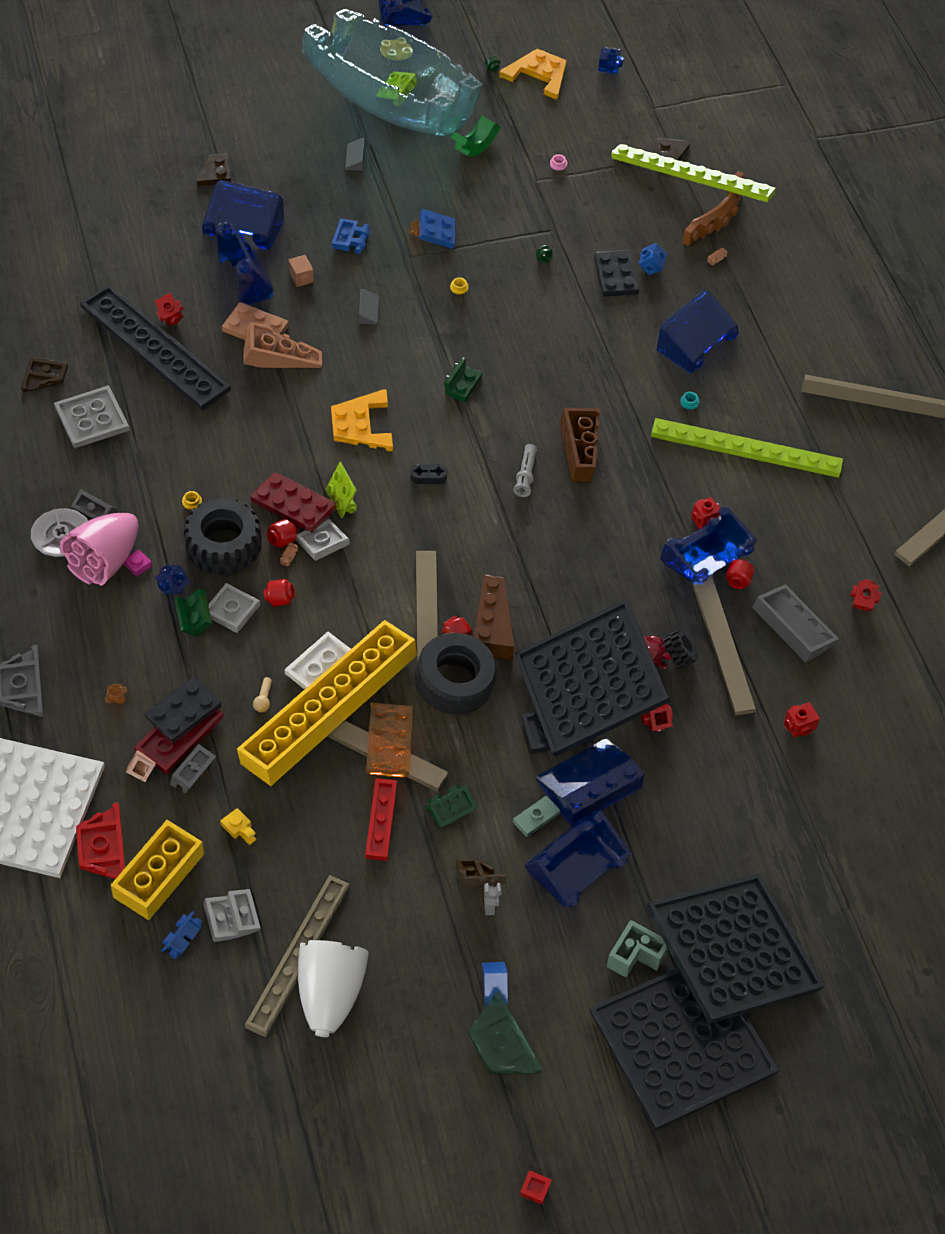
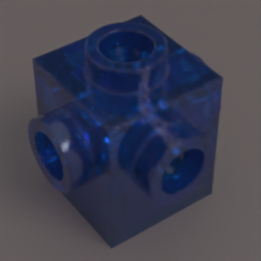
(610, 60)
(172, 579)

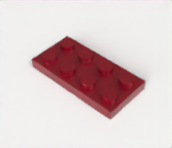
(293, 502)
(168, 755)

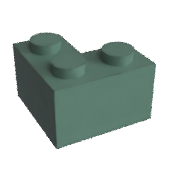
(634, 945)

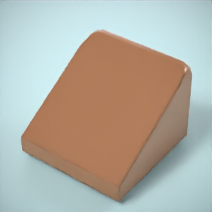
(140, 766)

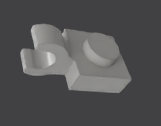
(491, 898)

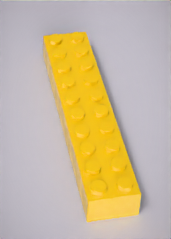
(327, 702)

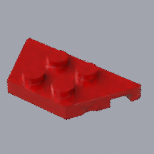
(101, 843)

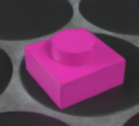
(137, 563)

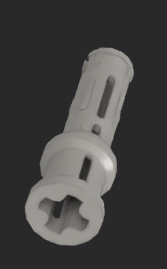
(524, 476)

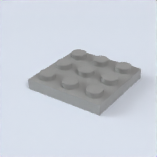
(91, 416)

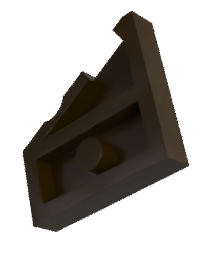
(672, 148)
(214, 170)
(43, 373)
(476, 873)

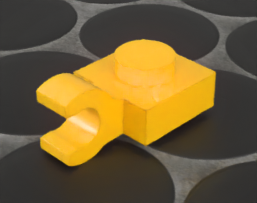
(238, 825)

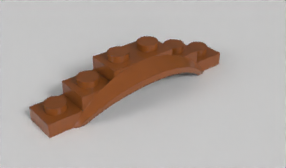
(714, 219)

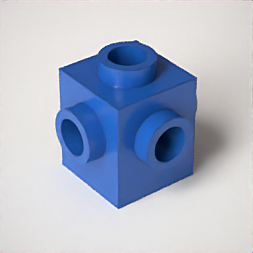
(652, 259)

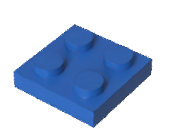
(437, 228)

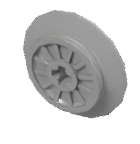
(50, 525)

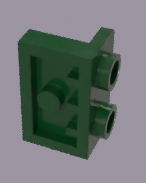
(461, 381)
(193, 613)
(451, 806)

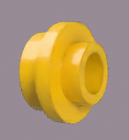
(459, 286)
(191, 500)

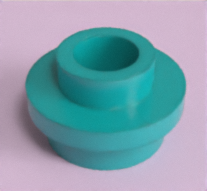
(690, 400)

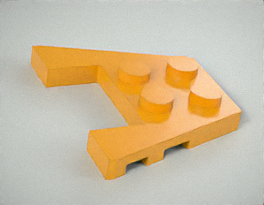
(541, 66)
(352, 421)

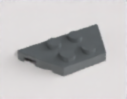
(22, 683)

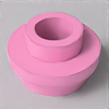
(558, 162)

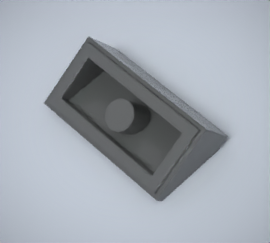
(355, 155)
(368, 307)
(91, 505)

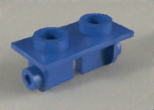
(186, 927)

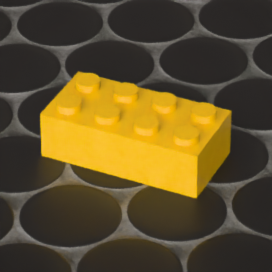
(157, 869)

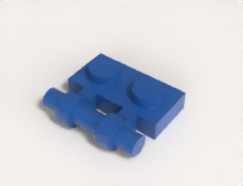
(345, 235)

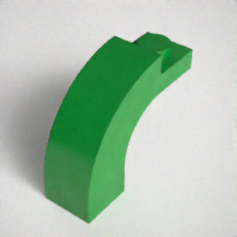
(478, 138)

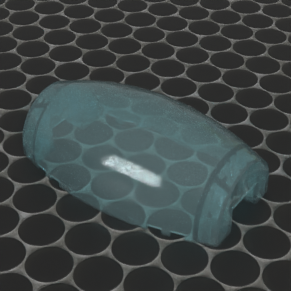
(362, 56)

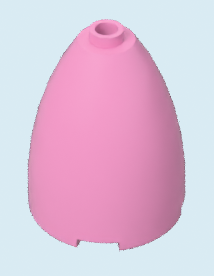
(100, 546)

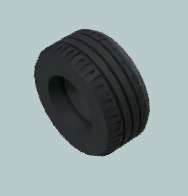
(451, 696)

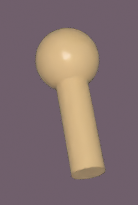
(262, 702)

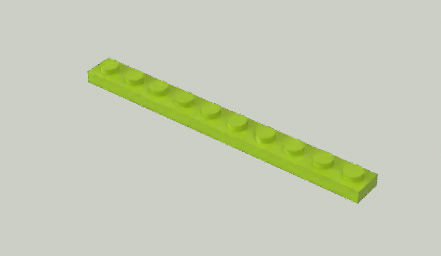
(694, 173)
(747, 447)

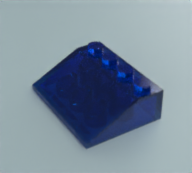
(591, 780)

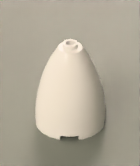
(329, 982)

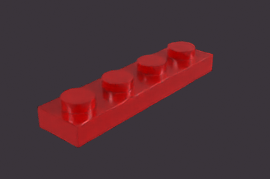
(381, 819)

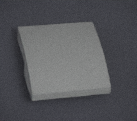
(231, 915)

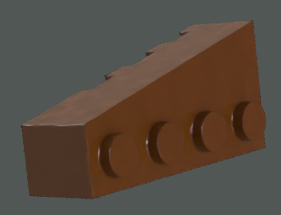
(580, 440)
(493, 618)

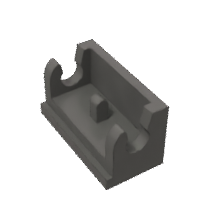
(192, 768)

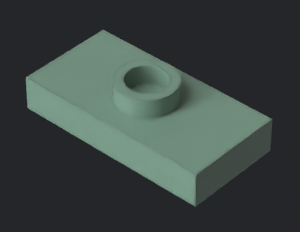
(536, 816)

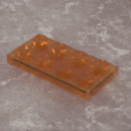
(389, 740)

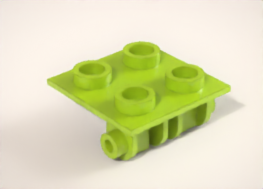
(403, 81)
(342, 491)

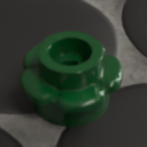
(492, 63)
(547, 256)

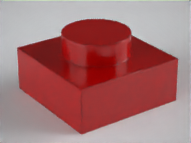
(535, 1187)

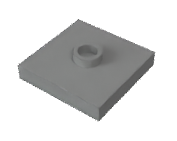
(323, 540)
(232, 607)

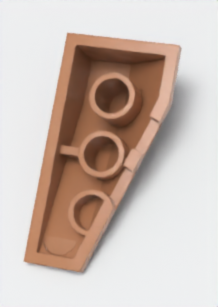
(272, 350)

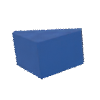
(494, 981)

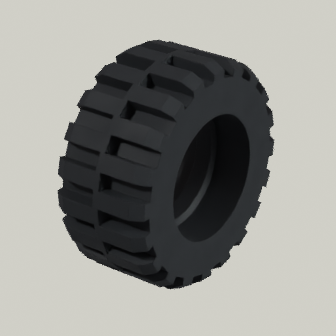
(217, 516)

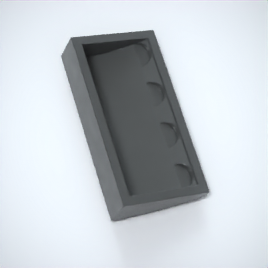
(795, 623)

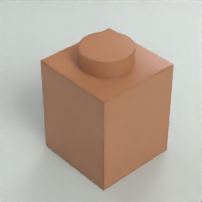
(301, 270)

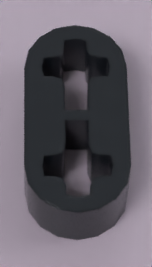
(428, 474)

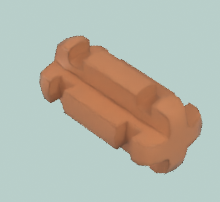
(717, 256)
(288, 554)

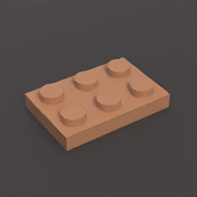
(239, 320)

